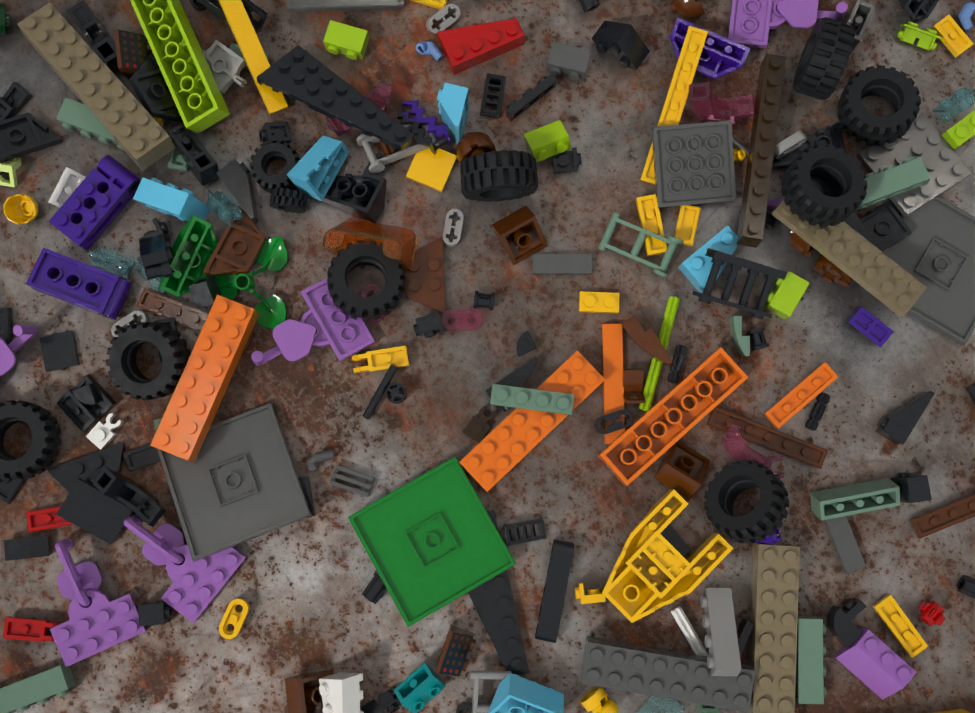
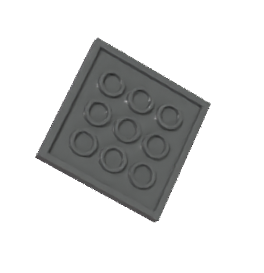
(939, 159)
(694, 163)

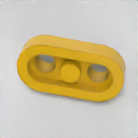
(234, 617)

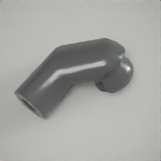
(319, 457)

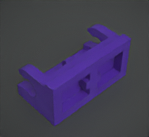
(870, 326)

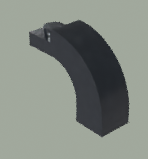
(94, 31)
(129, 493)

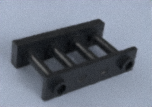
(736, 264)

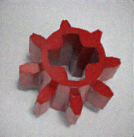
(931, 613)

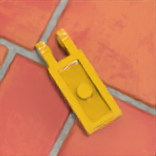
(382, 359)

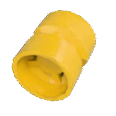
(597, 701)

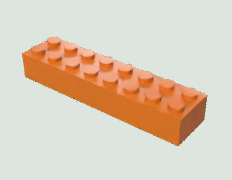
(205, 379)
(672, 416)
(526, 428)

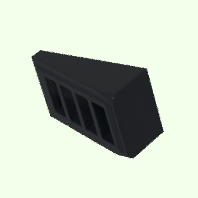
(494, 79)
(518, 540)

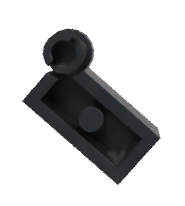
(156, 256)

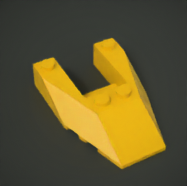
(652, 570)

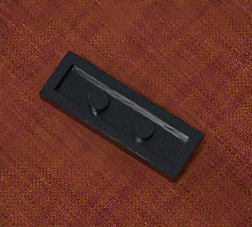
(530, 97)

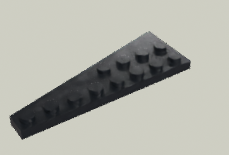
(322, 90)
(498, 613)

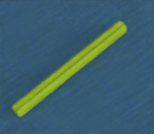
(655, 367)

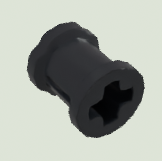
(484, 300)
(757, 339)

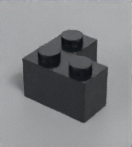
(622, 42)

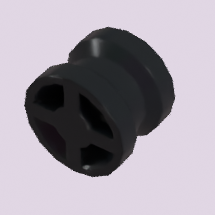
(393, 391)

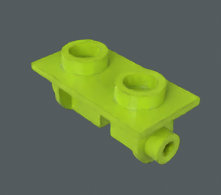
(911, 32)

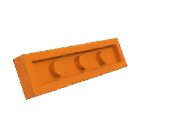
(800, 395)

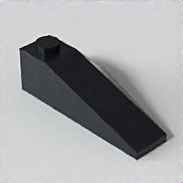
(358, 195)

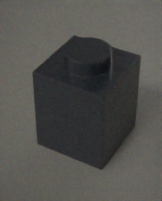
(205, 292)
(154, 613)

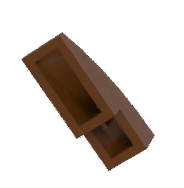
(647, 341)

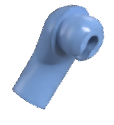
(965, 15)
(429, 48)

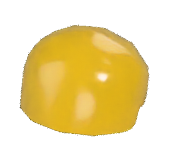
(20, 208)

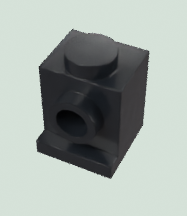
(428, 325)

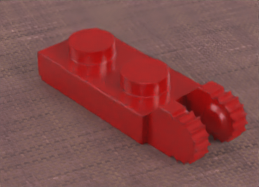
(28, 629)

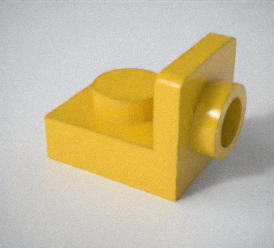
(591, 596)

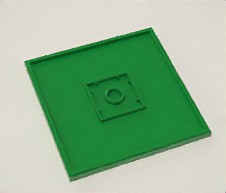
(431, 541)

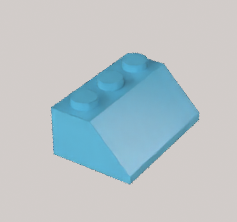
(454, 109)
(525, 696)

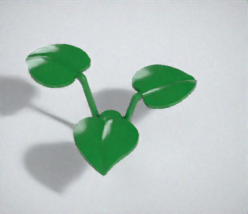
(273, 309)

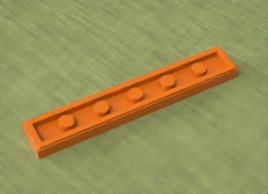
(613, 374)

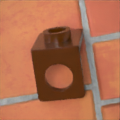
(633, 385)

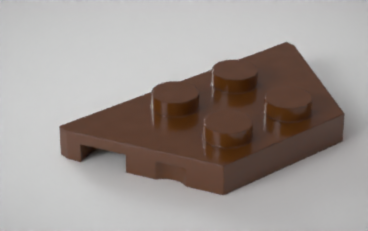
(236, 249)
(426, 279)

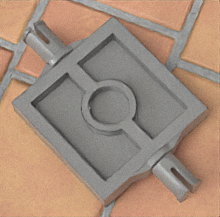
(224, 66)

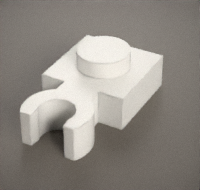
(103, 433)

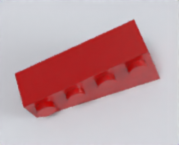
(479, 43)

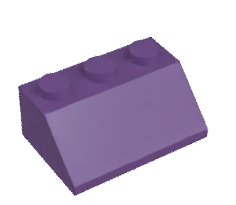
(875, 664)

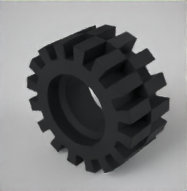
(288, 200)

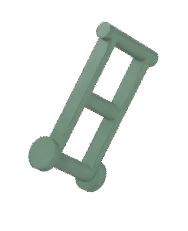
(658, 269)

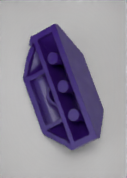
(718, 53)

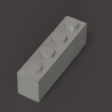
(721, 632)

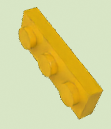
(651, 220)
(900, 626)

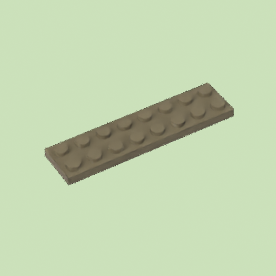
(858, 260)

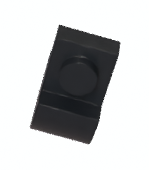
(841, 623)

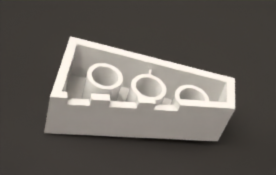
(341, 692)

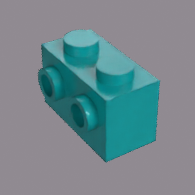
(419, 688)

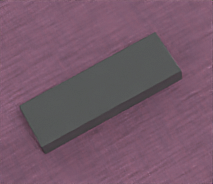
(561, 264)
(845, 544)

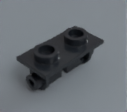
(388, 704)

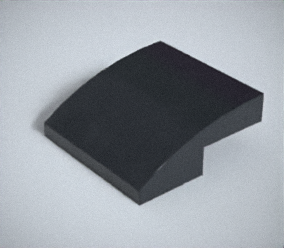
(84, 414)

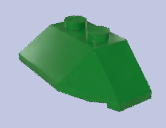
(190, 256)

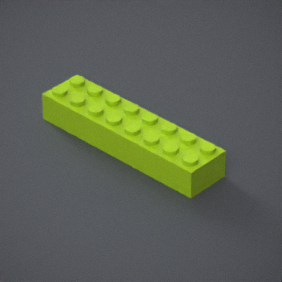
(181, 63)

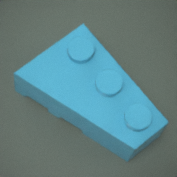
(319, 167)
(170, 200)
(698, 266)

